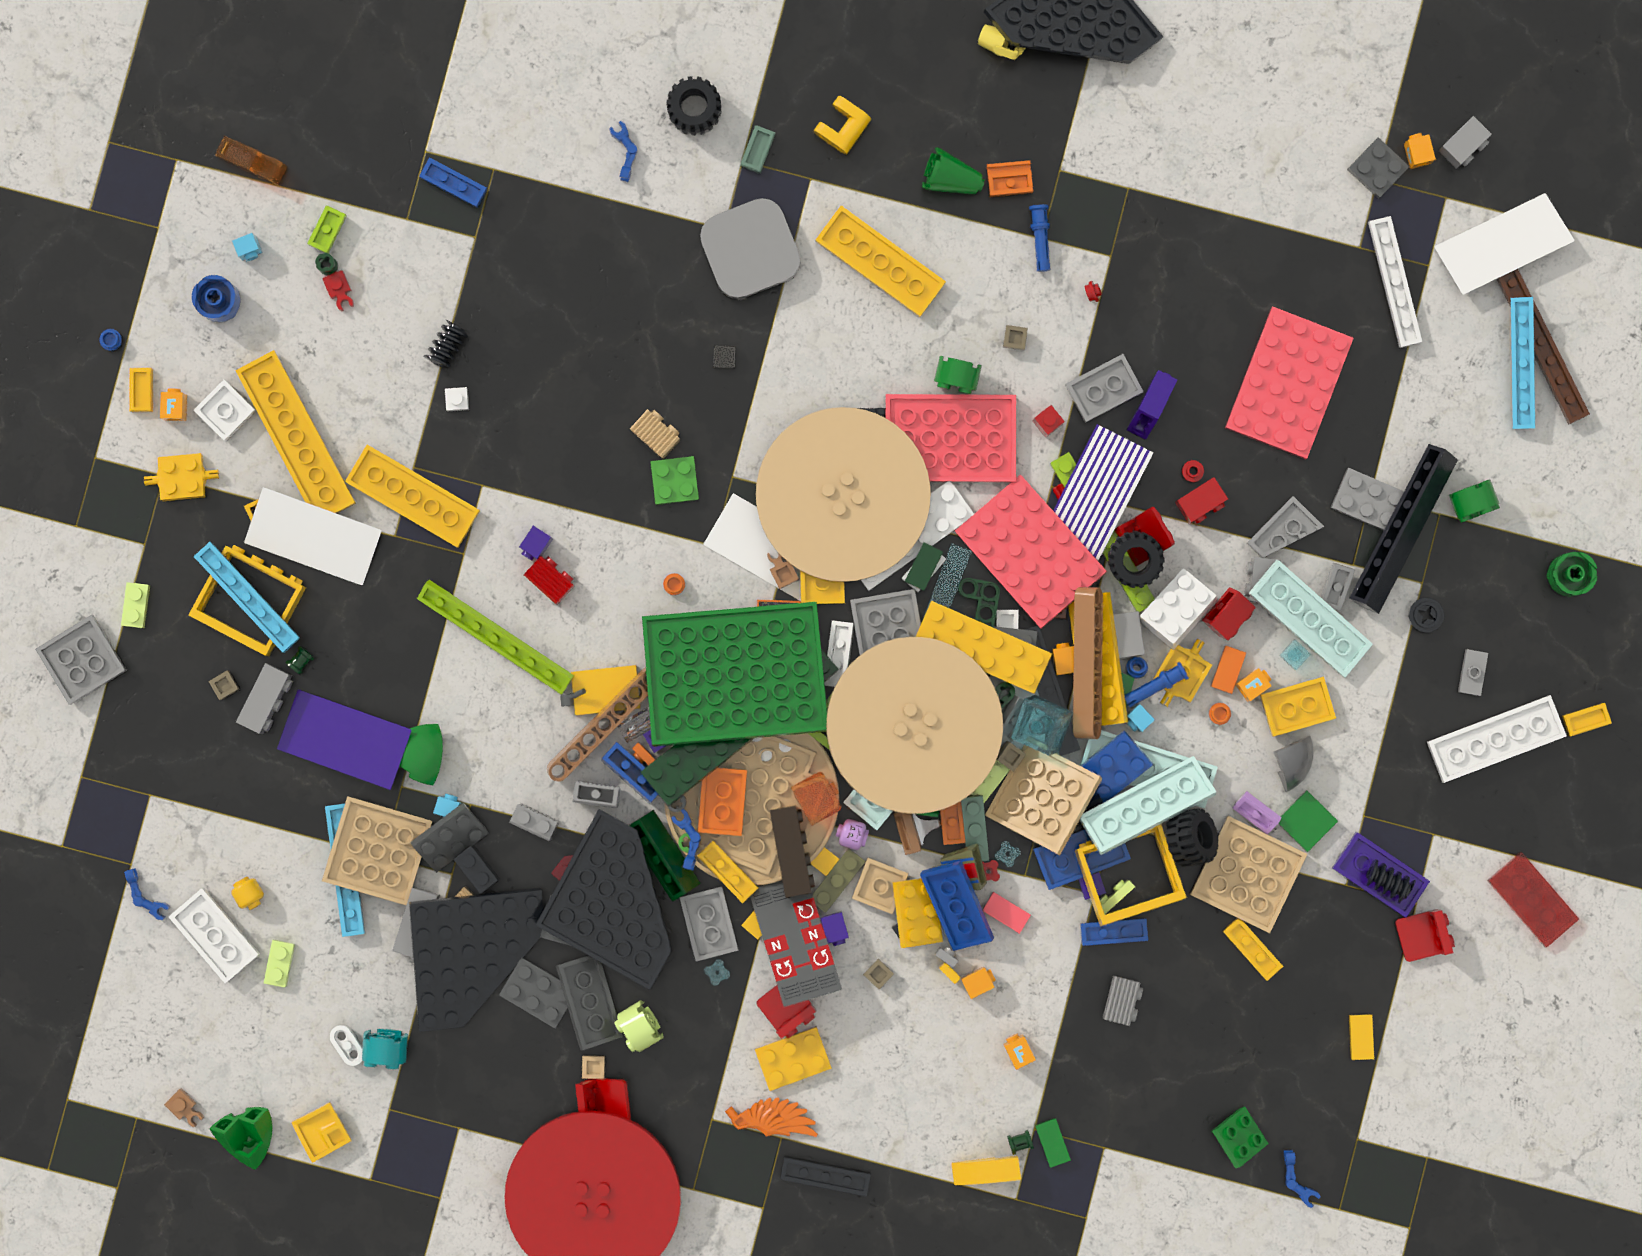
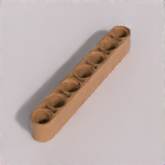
(1087, 662)
(593, 727)

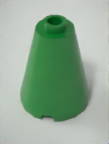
(951, 175)

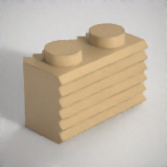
(655, 433)

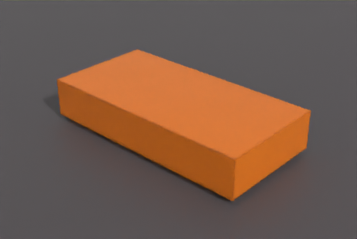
(1228, 669)

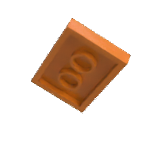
(723, 802)

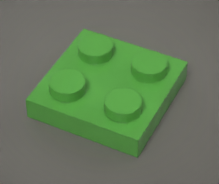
(674, 480)

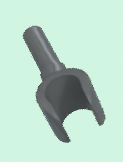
(568, 699)

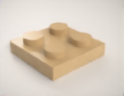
(876, 885)

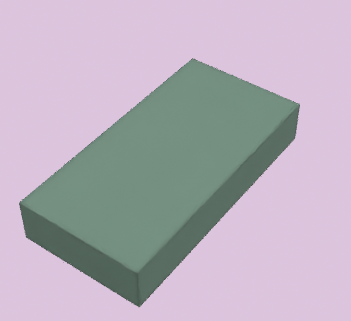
(757, 149)

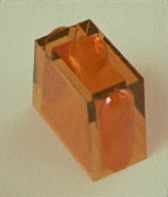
(817, 797)

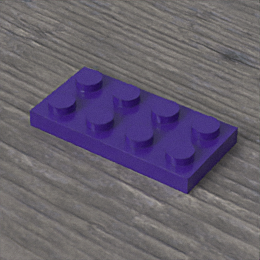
(1355, 862)

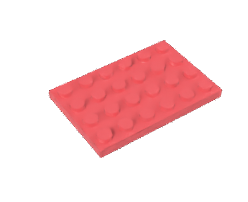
(1289, 383)
(960, 434)
(1030, 551)

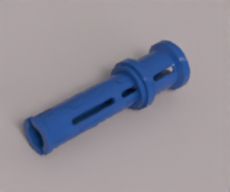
(1040, 226)
(1165, 680)

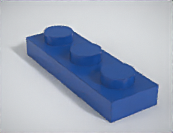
(453, 182)
(1116, 932)

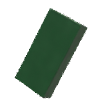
(923, 566)

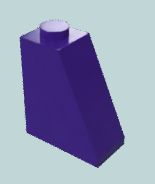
(1152, 404)

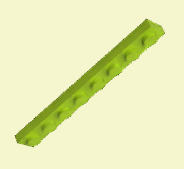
(1139, 597)
(495, 637)

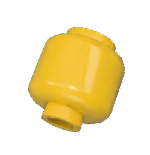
(247, 893)

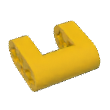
(851, 130)

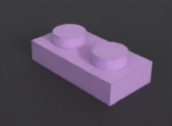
(1257, 812)

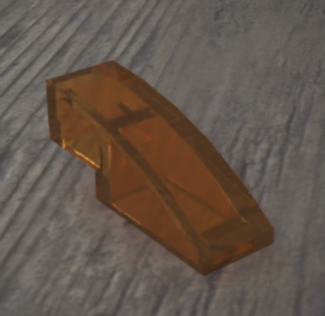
(251, 160)

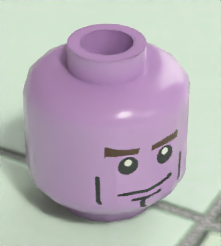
(852, 834)

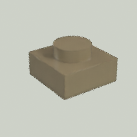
(1015, 337)
(224, 685)
(1010, 756)
(878, 974)

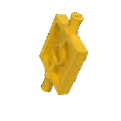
(181, 477)
(1193, 665)

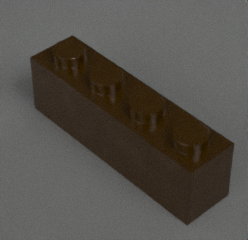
(791, 852)

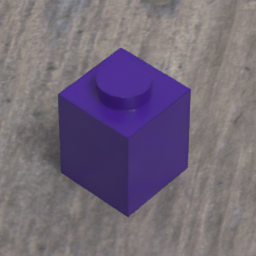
(535, 543)
(835, 928)

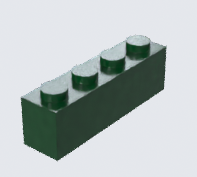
(664, 856)

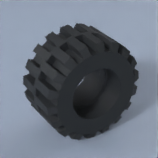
(689, 88)
(1141, 577)
(1192, 838)

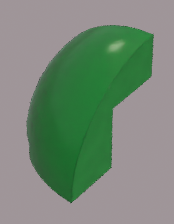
(423, 753)
(245, 1135)

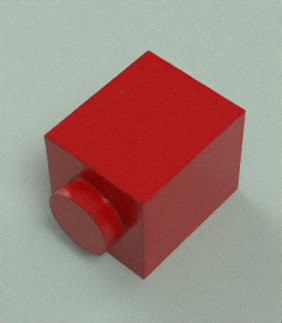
(1048, 421)

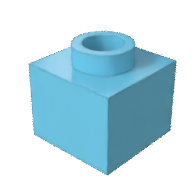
(247, 247)
(1139, 718)
(446, 804)

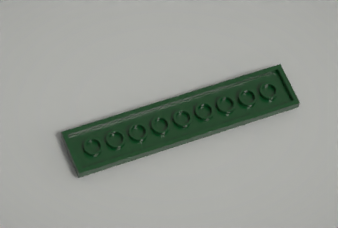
(690, 763)

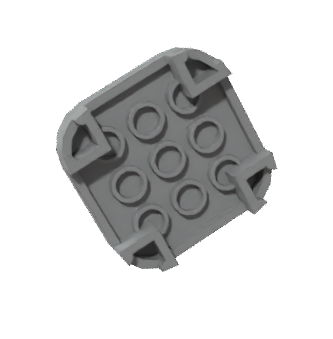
(750, 248)

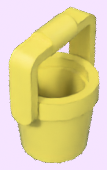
(994, 41)

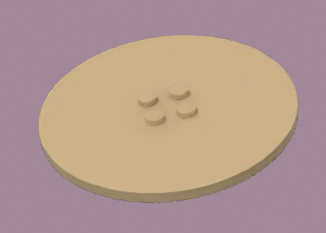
(843, 494)
(914, 725)
(766, 789)

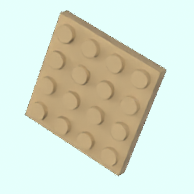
(1044, 798)
(375, 851)
(1249, 874)

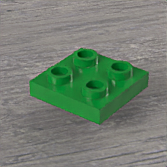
(1240, 1137)

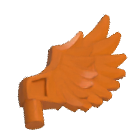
(773, 1118)

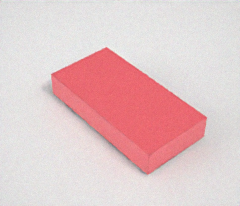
(1006, 912)

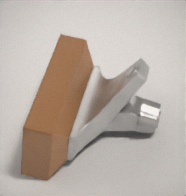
(913, 830)

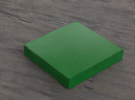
(1307, 821)

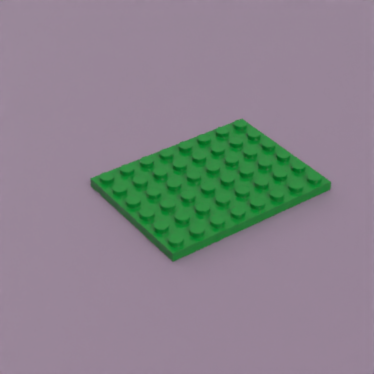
(734, 674)

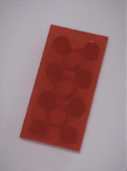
(1533, 899)

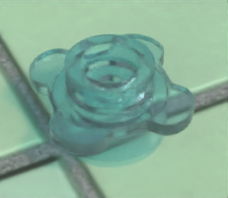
(1008, 860)
(723, 973)

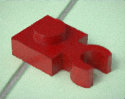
(338, 287)

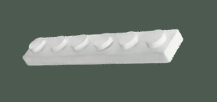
(1395, 282)

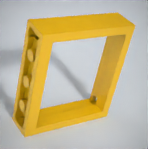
(210, 585)
(1178, 895)

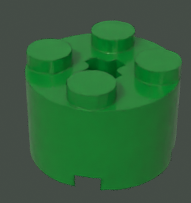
(957, 374)
(1474, 501)
(1585, 574)

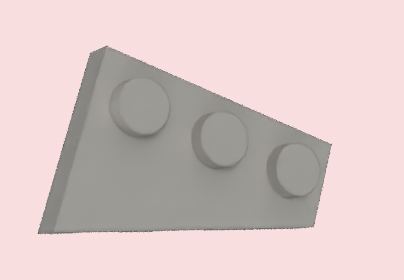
(1285, 527)

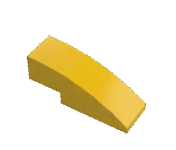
(986, 1170)

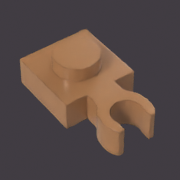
(782, 572)
(182, 1105)

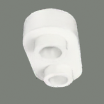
(345, 1046)

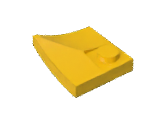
(321, 1132)

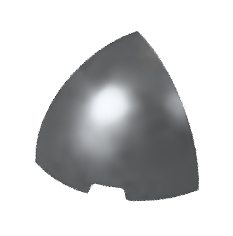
(1294, 762)

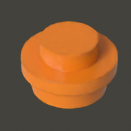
(674, 584)
(1219, 713)

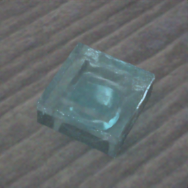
(1295, 654)

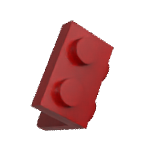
(1152, 524)
(1425, 935)
(785, 1018)
(603, 1096)

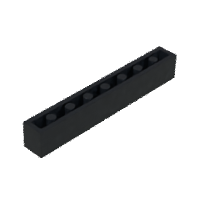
(1403, 528)

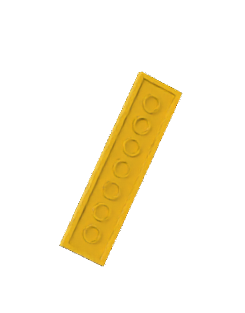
(294, 434)

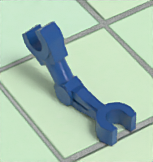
(623, 136)
(685, 824)
(138, 900)
(1304, 1193)

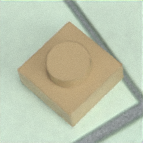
(593, 1067)

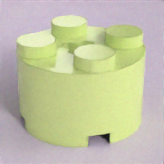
(639, 1027)

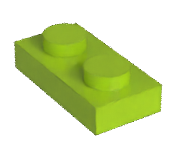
(327, 229)

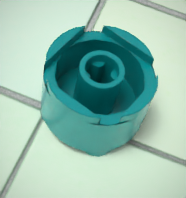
(384, 1048)

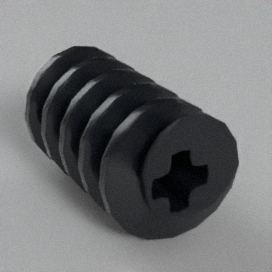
(446, 344)
(1389, 880)

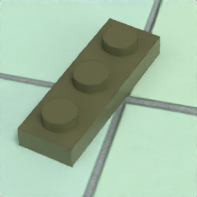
(837, 880)

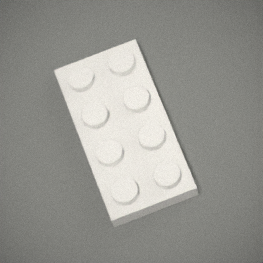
(214, 935)

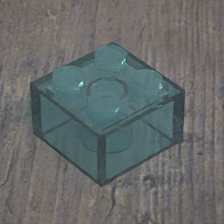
(1042, 725)

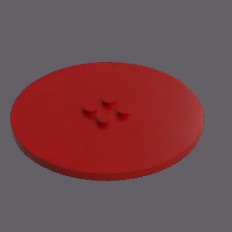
(592, 1189)

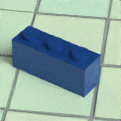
(629, 771)

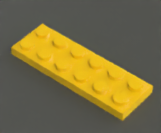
(880, 261)
(412, 496)
(990, 648)
(1113, 696)

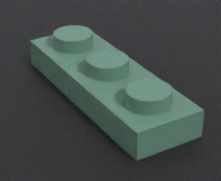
(975, 824)

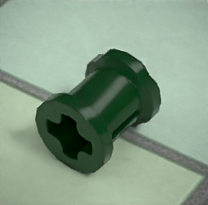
(327, 258)
(300, 660)
(1020, 1142)

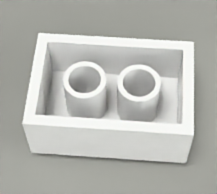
(1178, 609)

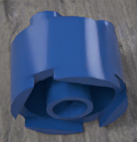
(209, 288)

